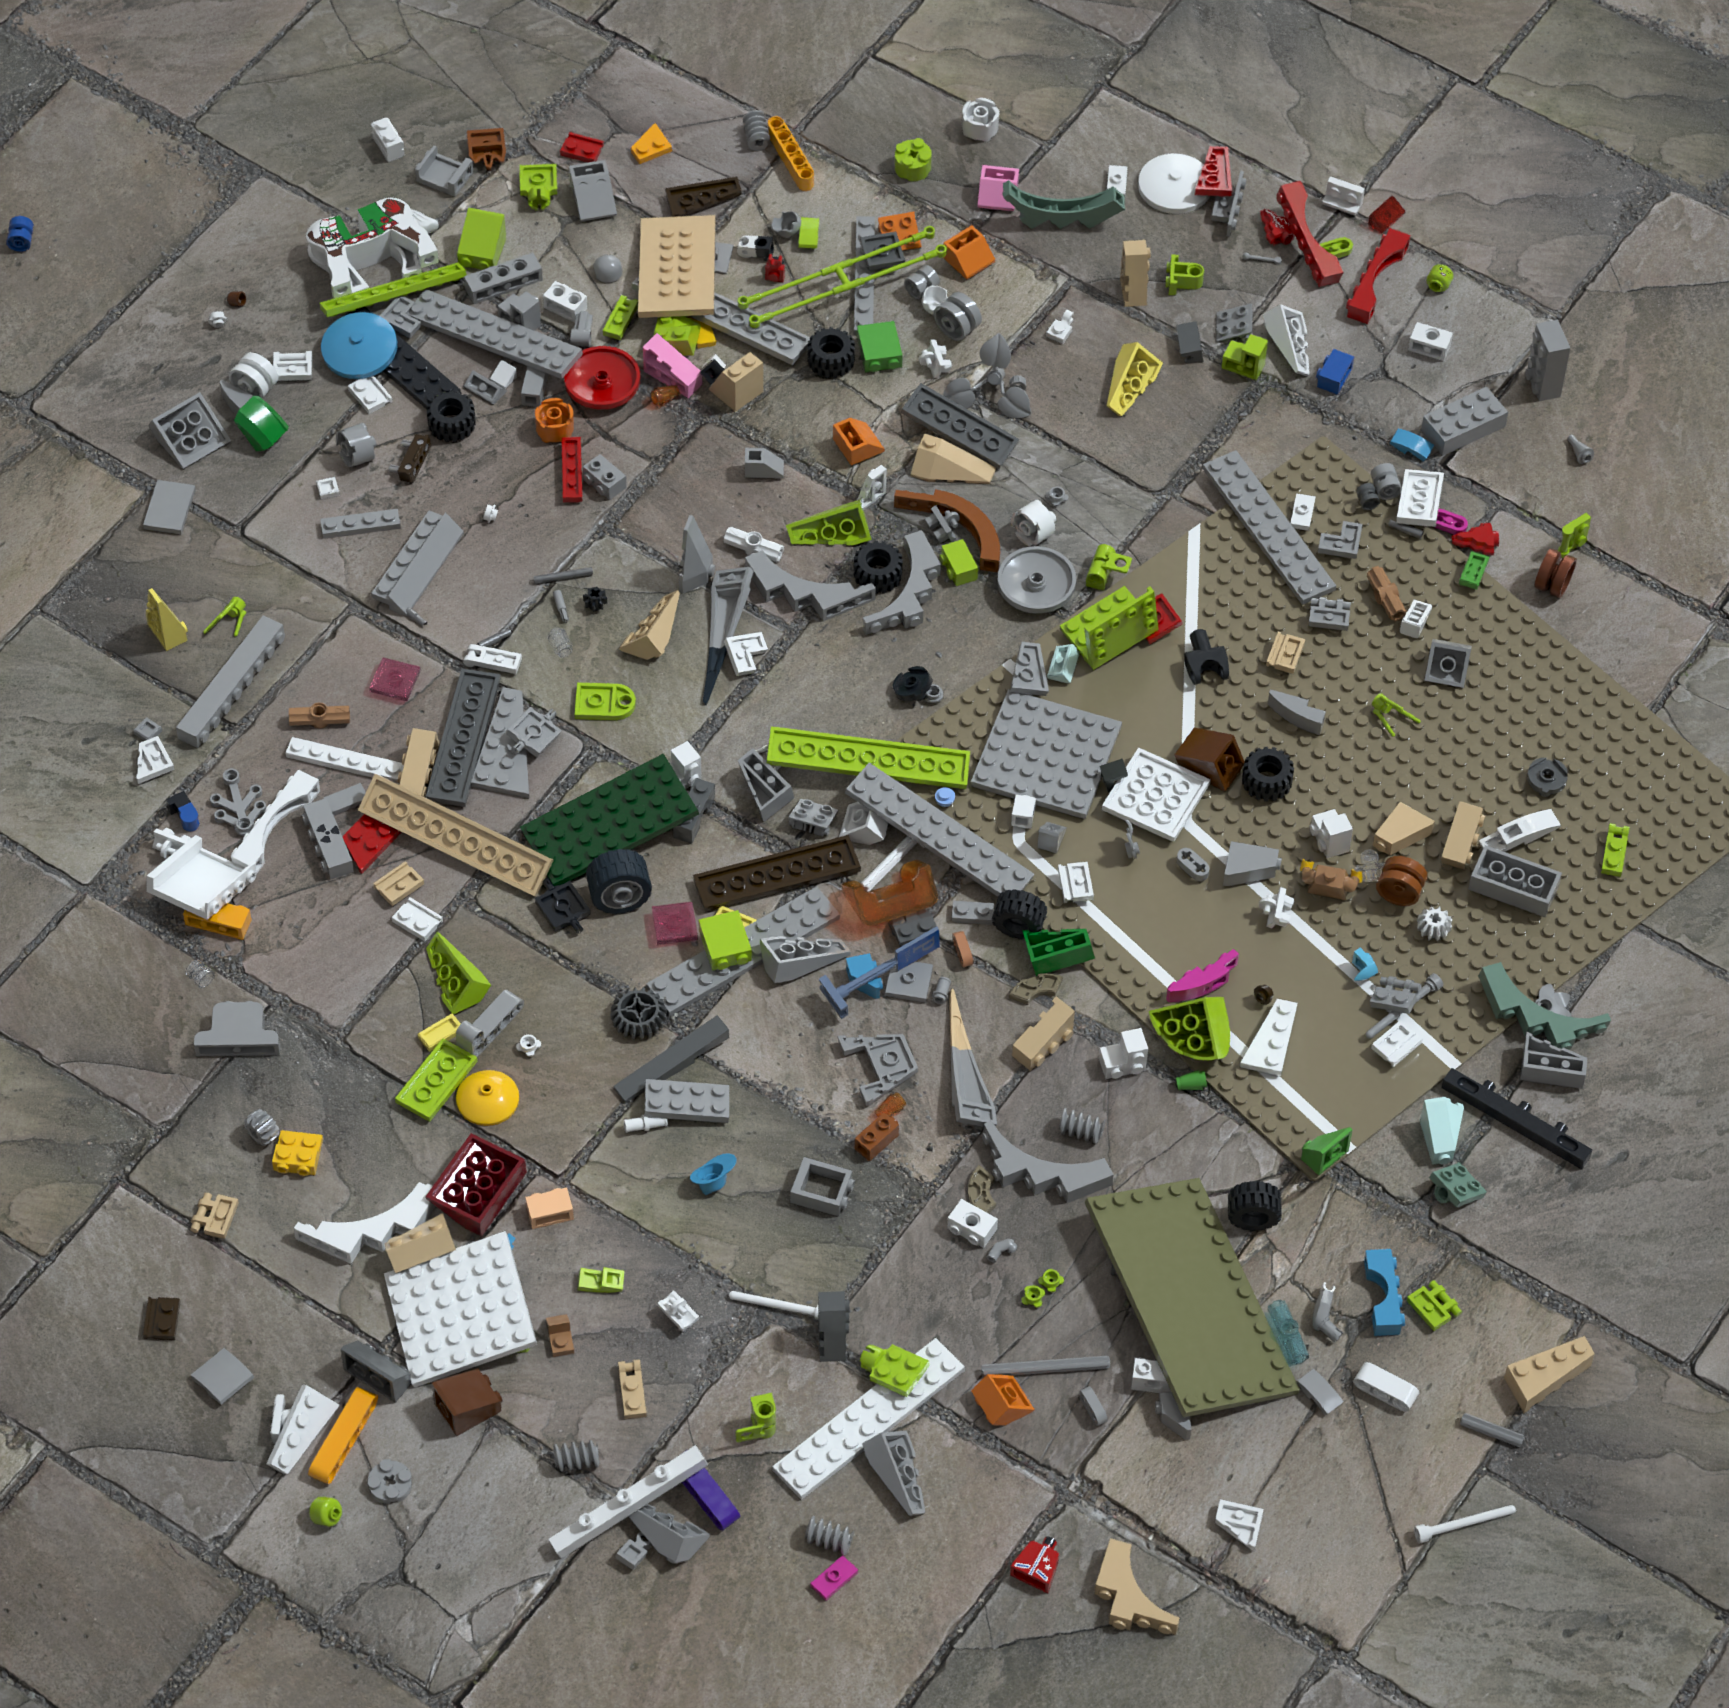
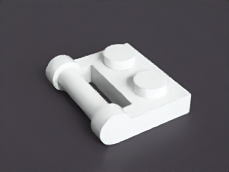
(293, 365)

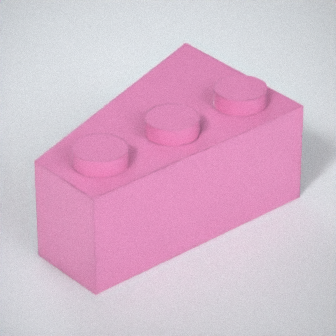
(670, 366)

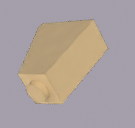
(1402, 829)

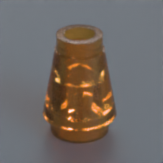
(664, 394)
(891, 1105)

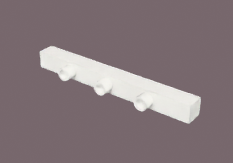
(628, 1501)

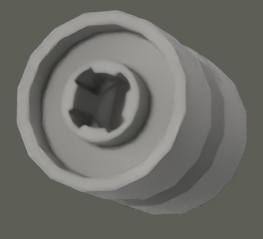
(919, 281)
(1386, 481)

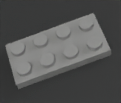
(686, 1100)

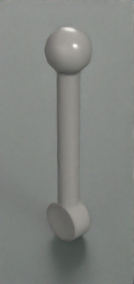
(1277, 260)

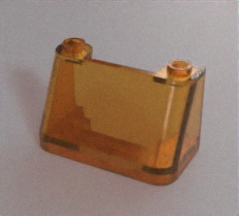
(905, 897)

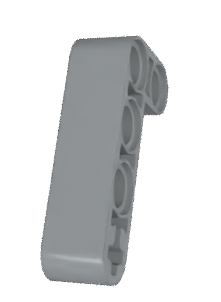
(477, 1036)

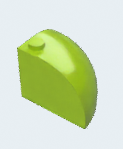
(1195, 1027)

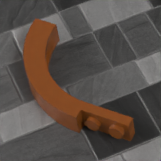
(970, 517)

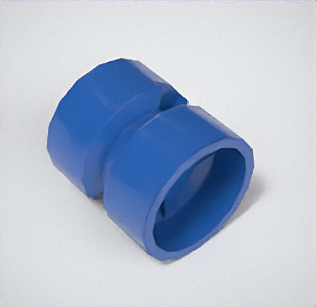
(20, 233)

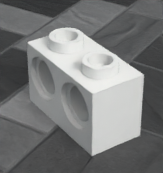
(564, 301)

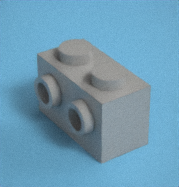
(604, 477)

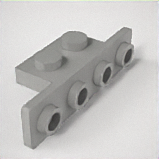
(1227, 207)

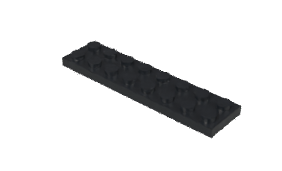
(414, 372)

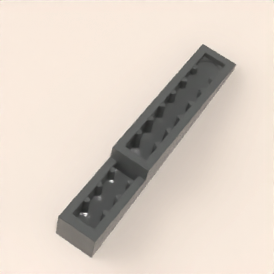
(674, 1058)

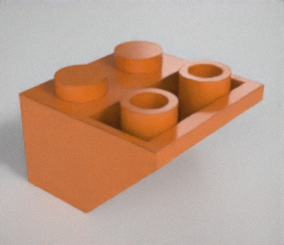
(968, 252)
(856, 440)

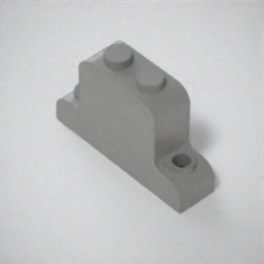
(237, 1032)

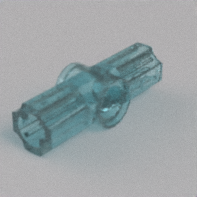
(1292, 1341)

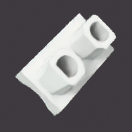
(934, 357)
(167, 842)
(1273, 906)
(678, 1311)

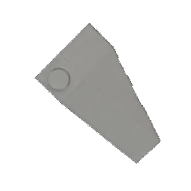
(696, 558)
(668, 1536)

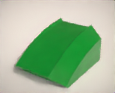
(260, 423)

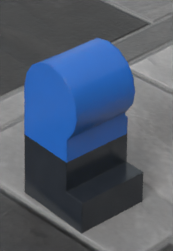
(185, 810)

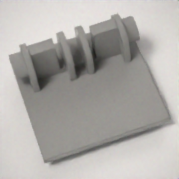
(1234, 323)
(812, 814)

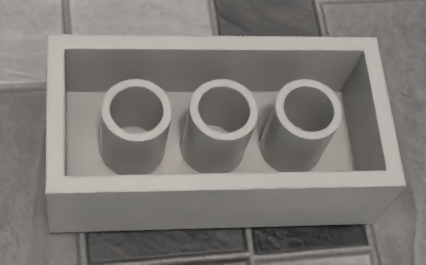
(1548, 360)
(1464, 421)
(1515, 881)

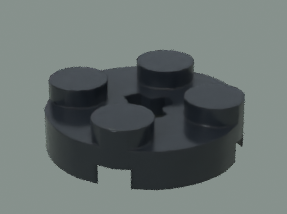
(912, 684)

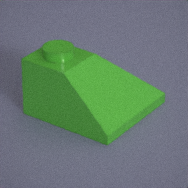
(1326, 1149)

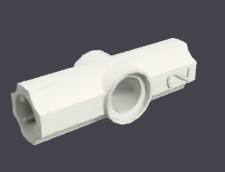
(753, 543)

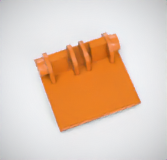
(904, 225)

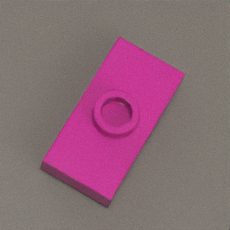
(834, 1578)

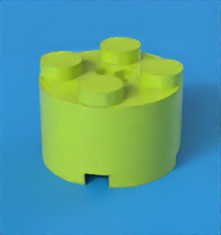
(913, 160)

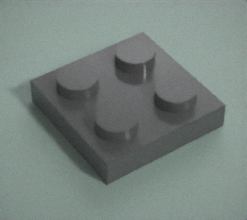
(886, 259)

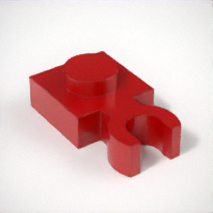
(774, 269)

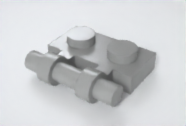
(1329, 617)
(1395, 1000)

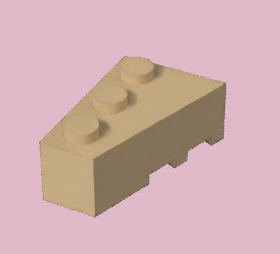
(1134, 272)
(1463, 835)

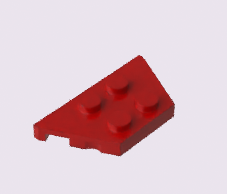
(368, 840)

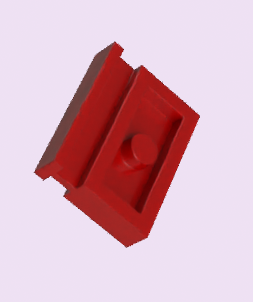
(581, 148)

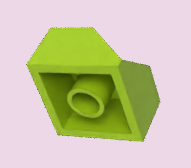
(679, 332)

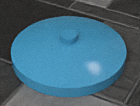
(359, 345)

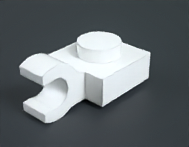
(1061, 329)

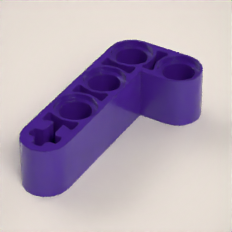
(711, 1499)

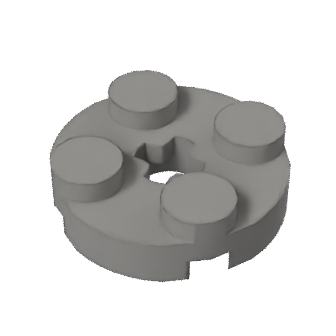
(386, 1470)

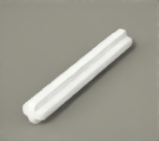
(888, 863)

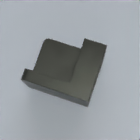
(1113, 771)

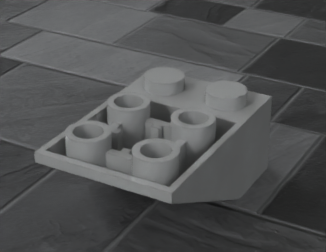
(592, 190)

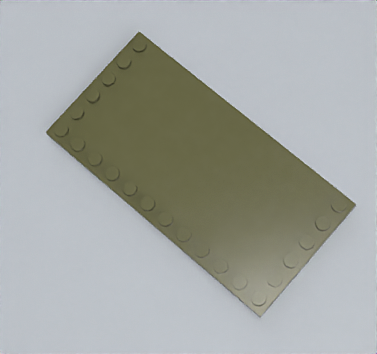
(1191, 1297)

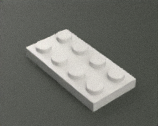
(1420, 498)

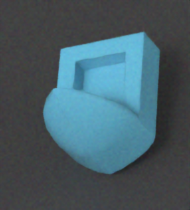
(1365, 964)

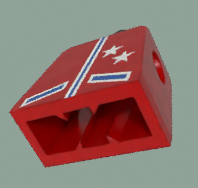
(1037, 1564)

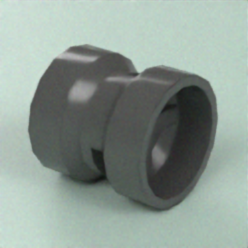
(1368, 496)

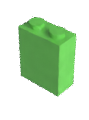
(879, 346)

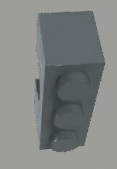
(702, 795)

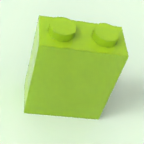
(725, 940)

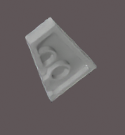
(1029, 671)

